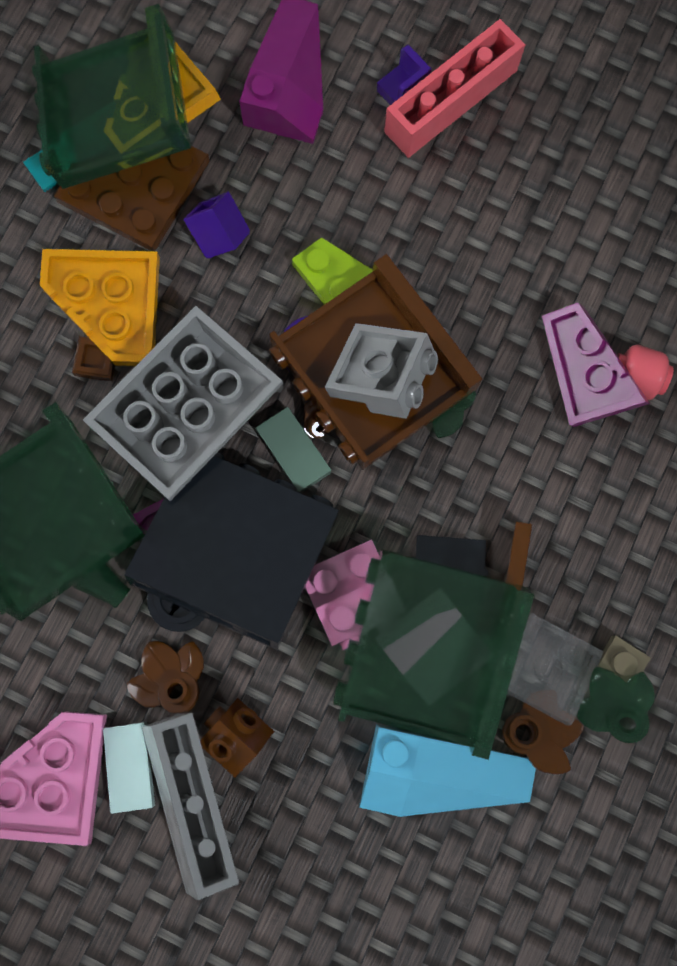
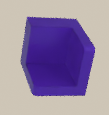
(404, 77)
(217, 225)

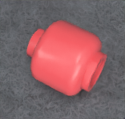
(648, 369)

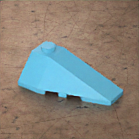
(431, 775)

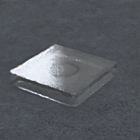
(553, 670)

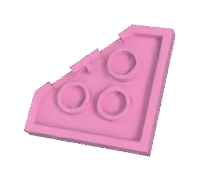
(54, 782)

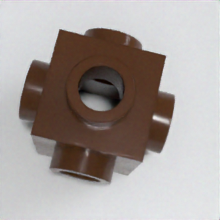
(235, 736)

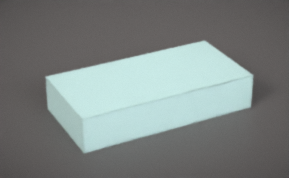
(128, 768)

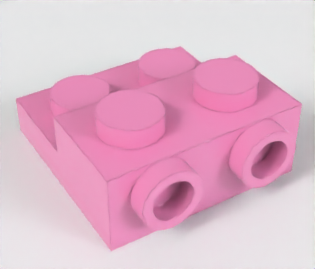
(337, 589)

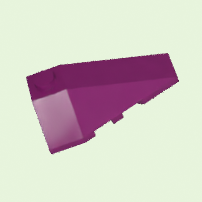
(286, 76)

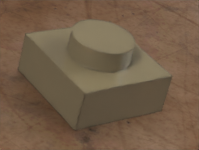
(623, 658)

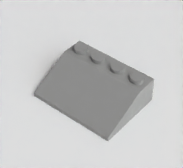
(183, 402)

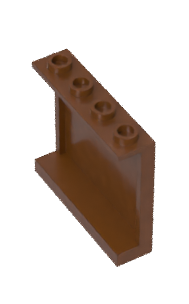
(317, 341)

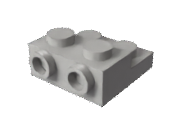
(383, 369)

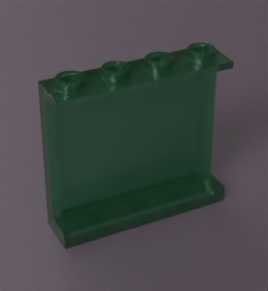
(111, 104)
(56, 516)
(434, 650)

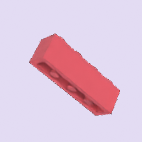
(453, 88)

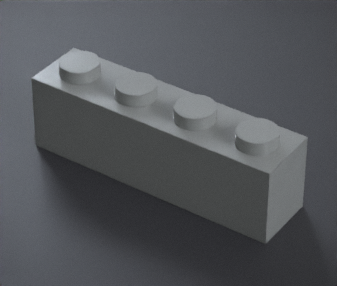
(190, 806)

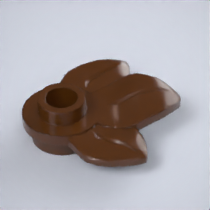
(163, 672)
(545, 739)

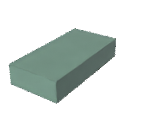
(293, 450)

